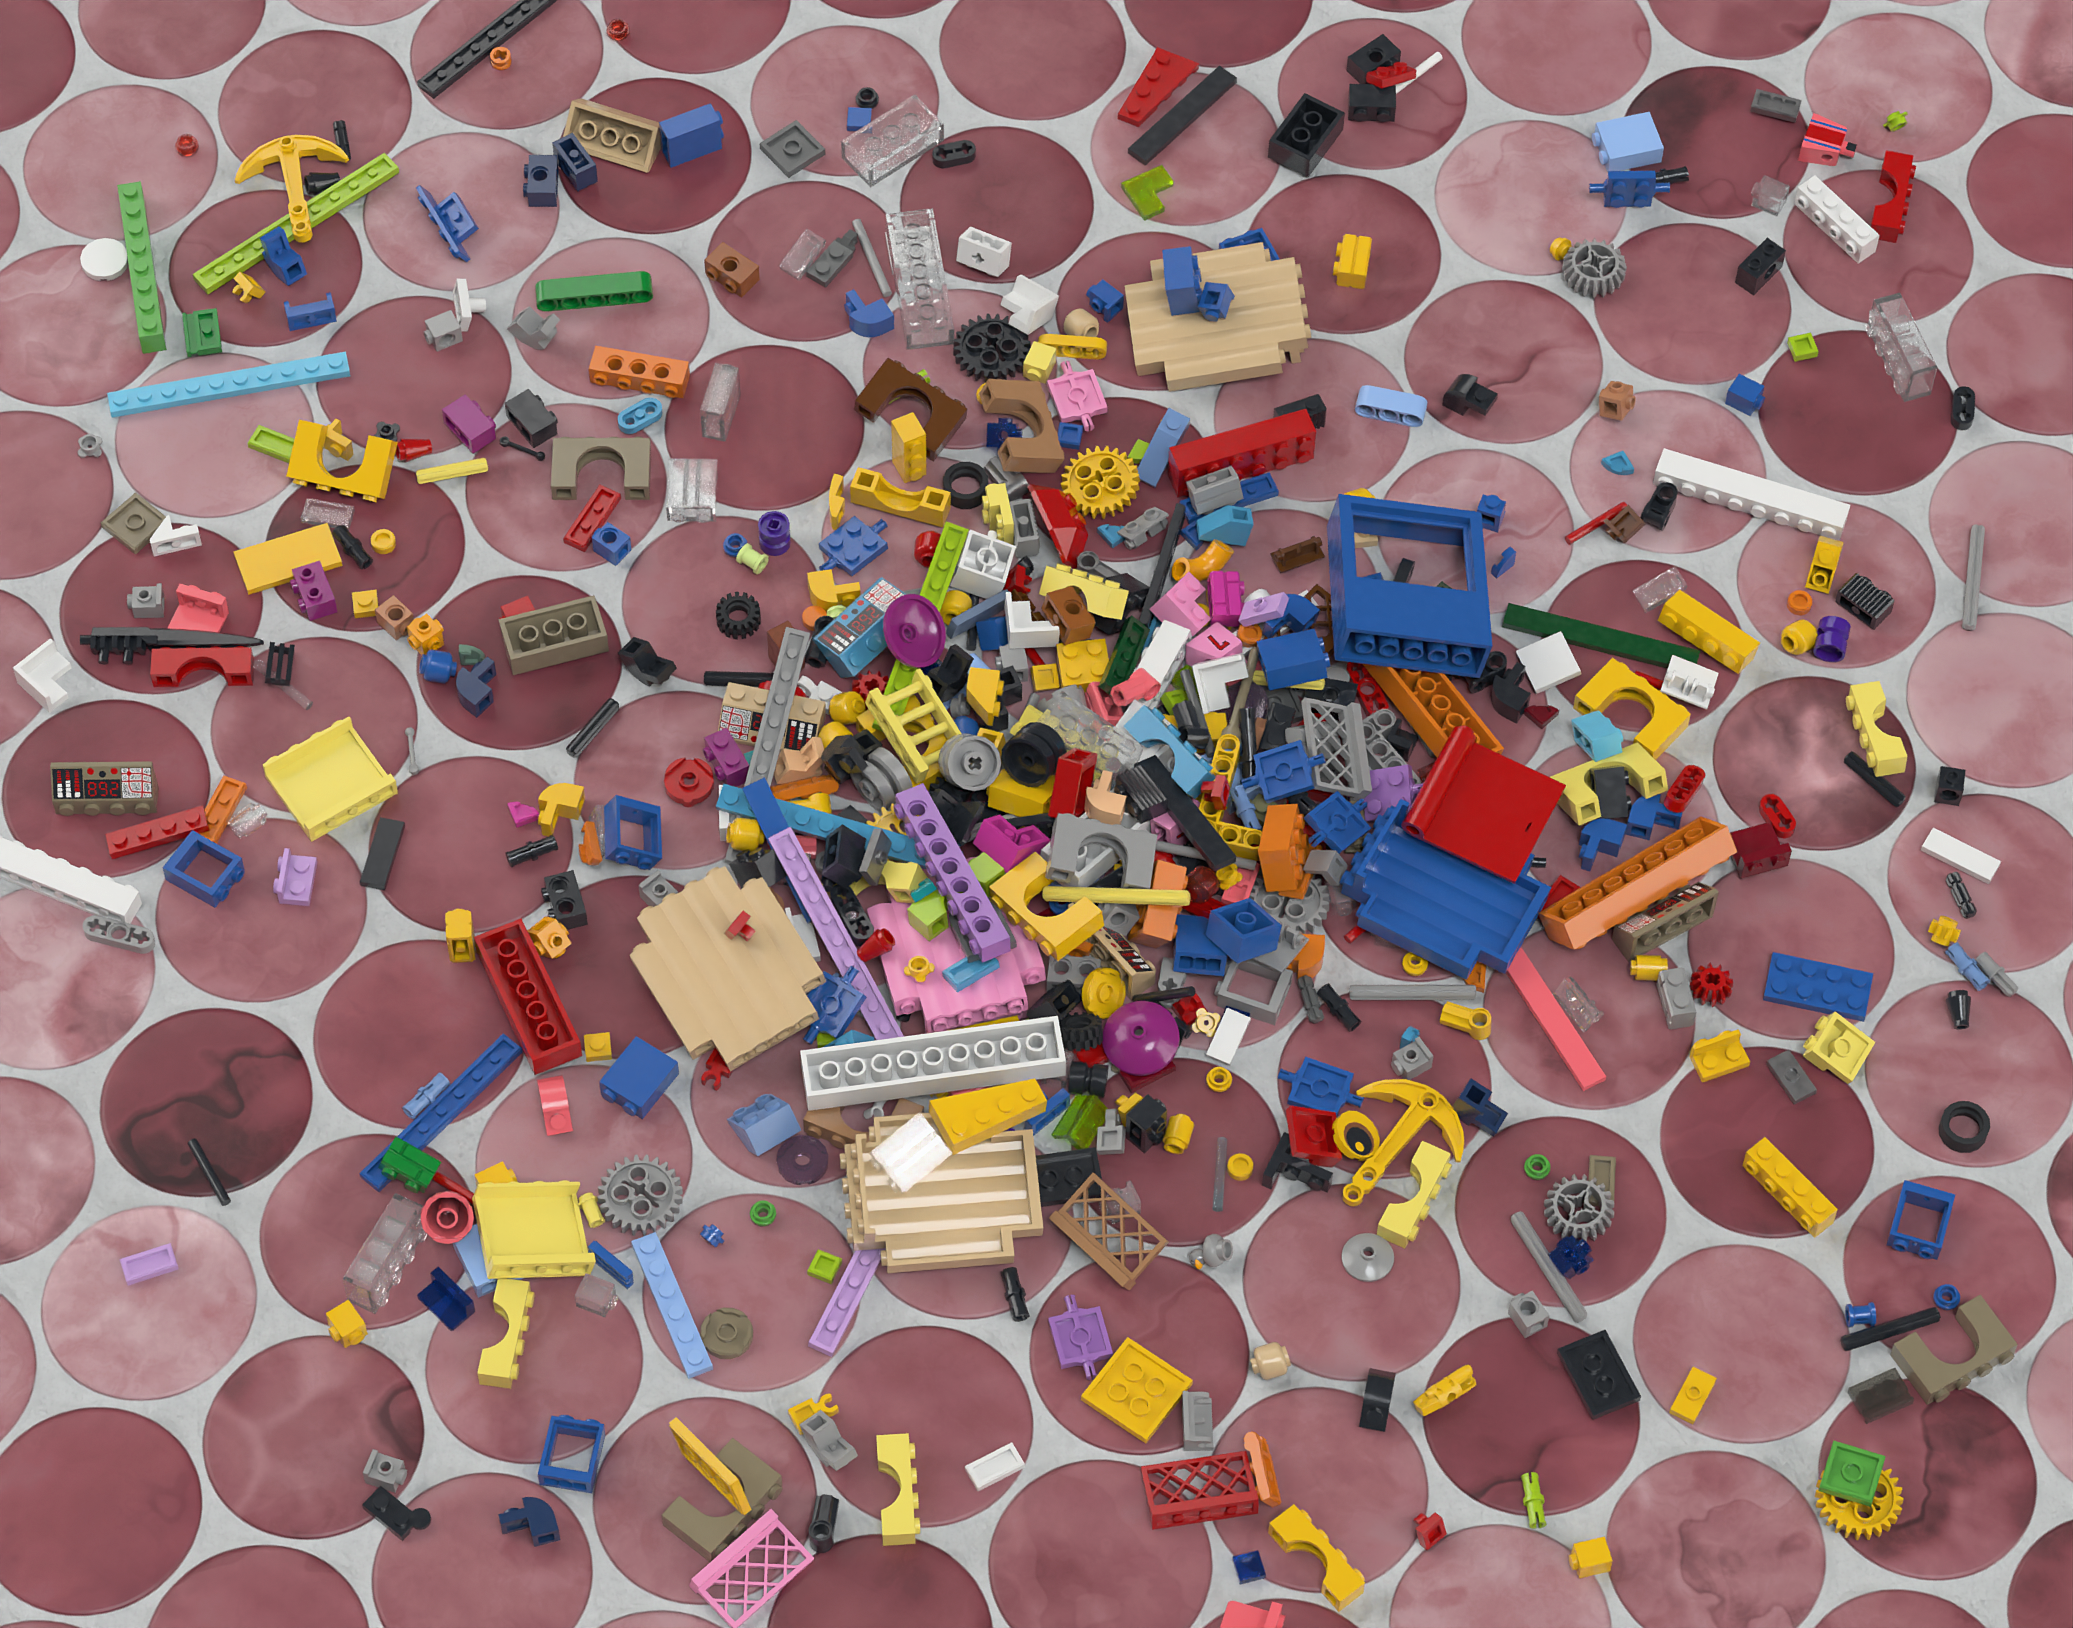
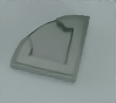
(470, 655)

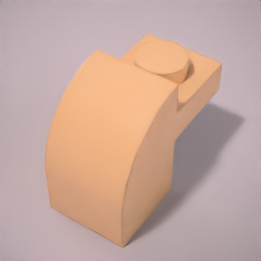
(801, 764)
(1102, 803)

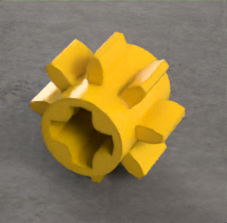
(1944, 930)

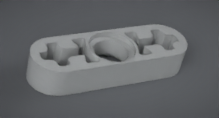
(127, 942)

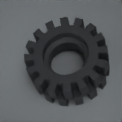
(740, 627)
(1081, 1031)

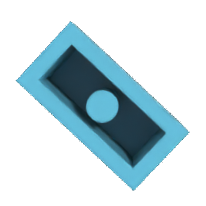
(1597, 735)

